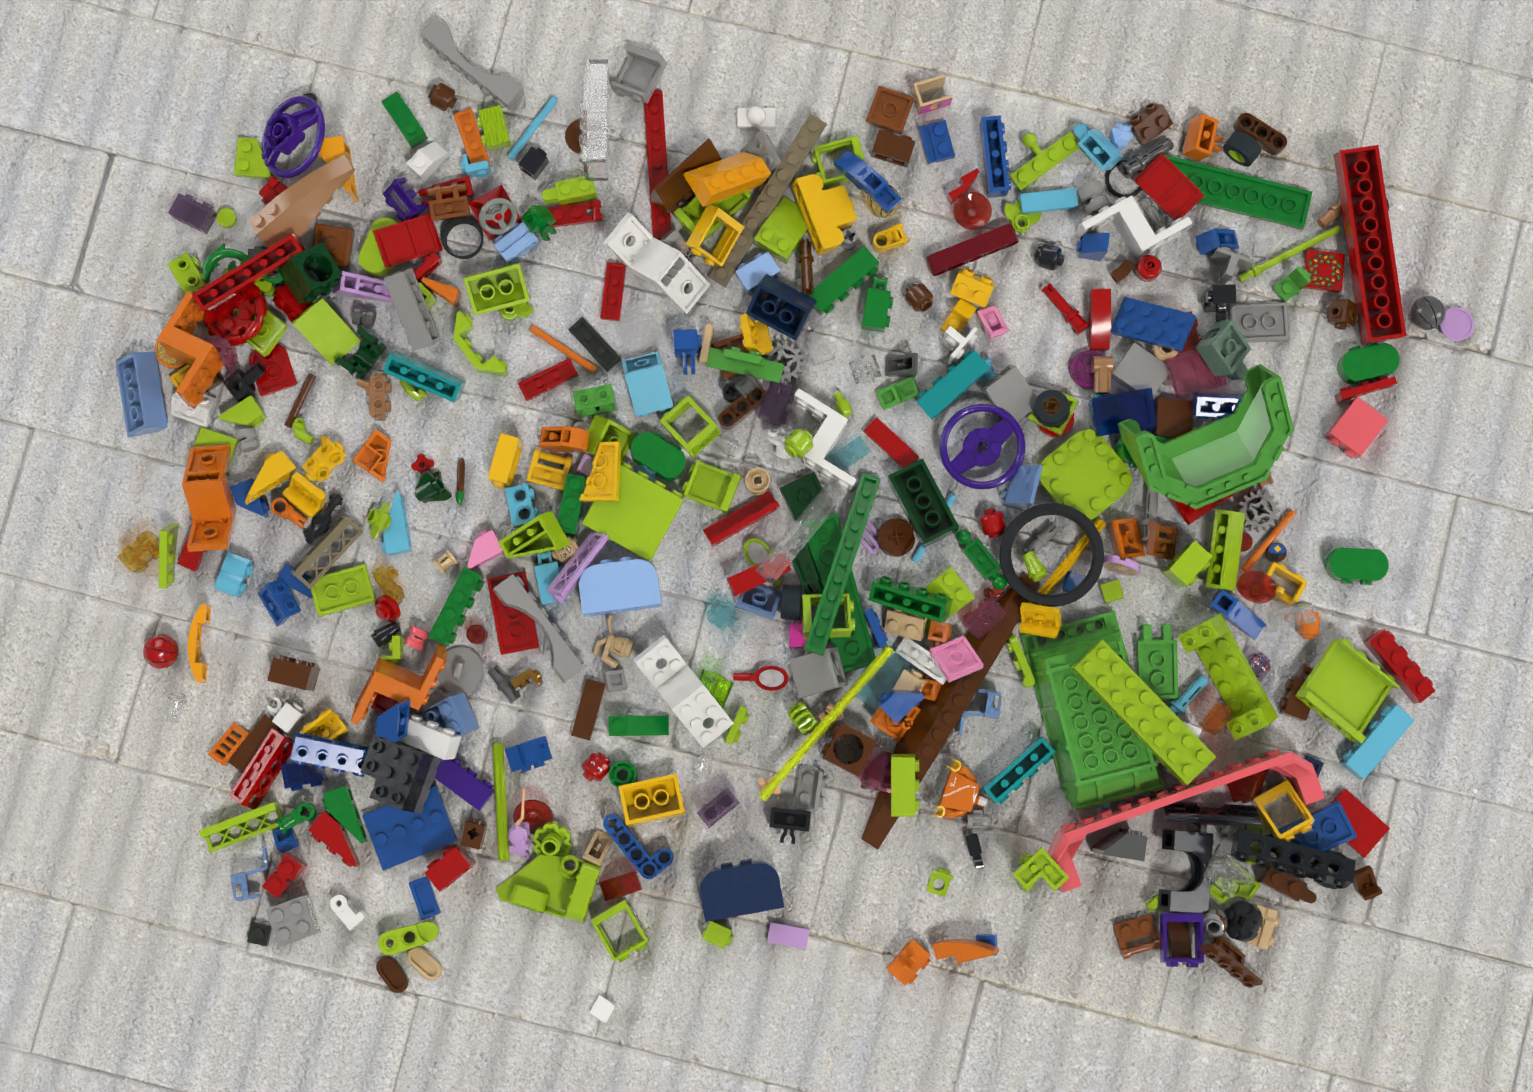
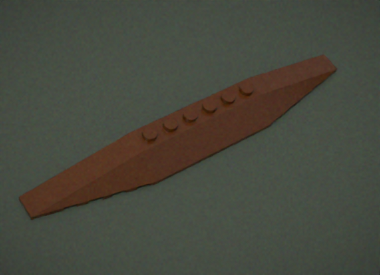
(940, 716)

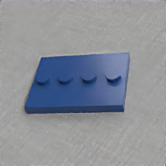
(407, 835)

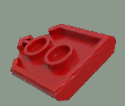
(278, 369)

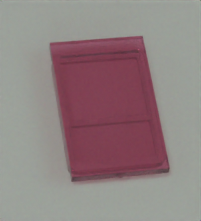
(1192, 375)

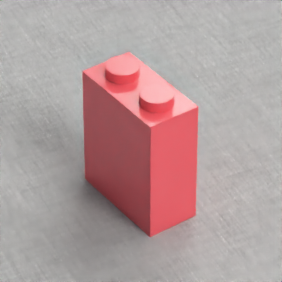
(1356, 428)

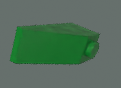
(404, 120)
(638, 725)
(343, 807)

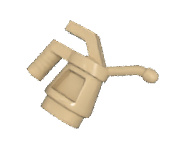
(618, 645)

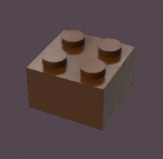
(297, 675)

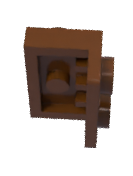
(1150, 123)

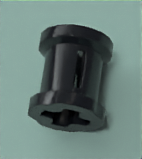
(727, 397)

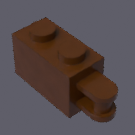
(1290, 704)
(1286, 885)

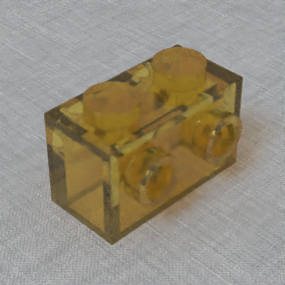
(140, 552)

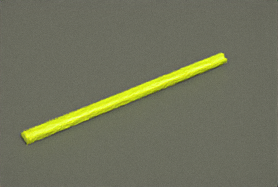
(826, 722)

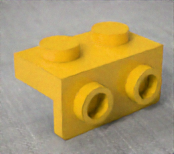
(973, 287)
(755, 335)
(304, 495)
(1040, 620)
(327, 725)

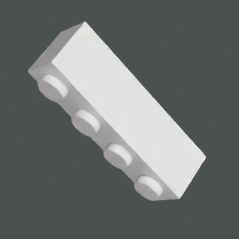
(431, 738)

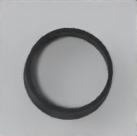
(457, 221)

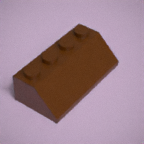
(674, 187)

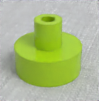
(1152, 903)

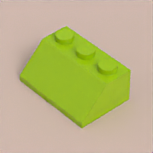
(496, 288)

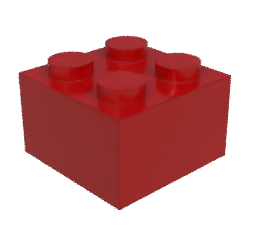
(449, 868)

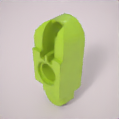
(424, 933)

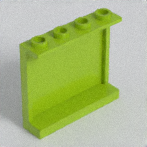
(639, 516)
(1346, 689)

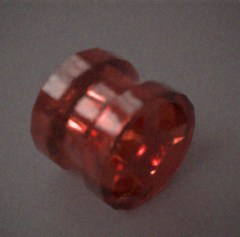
(479, 636)

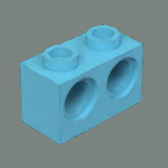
(517, 507)

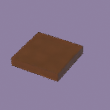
(1173, 417)

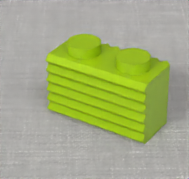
(494, 128)

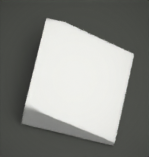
(602, 1008)

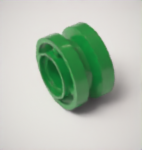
(613, 773)

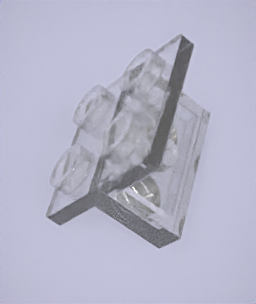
(1227, 872)

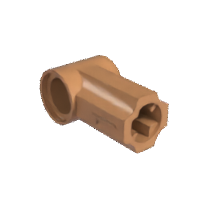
(1102, 368)

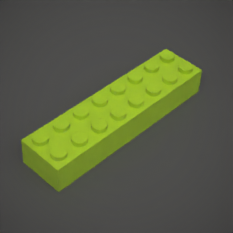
(1143, 712)

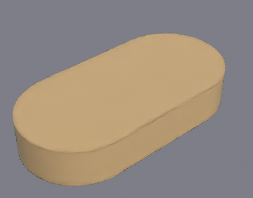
(424, 963)

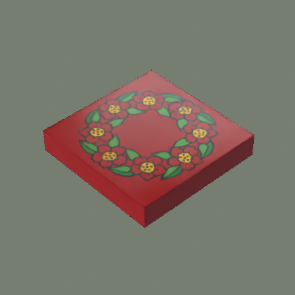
(1325, 270)

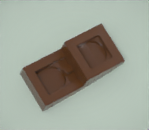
(1179, 940)

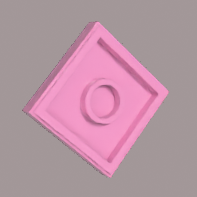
(956, 658)

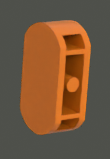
(564, 439)

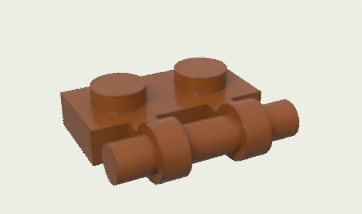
(451, 207)

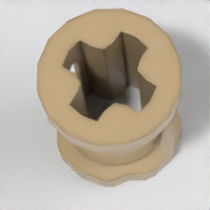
(445, 561)

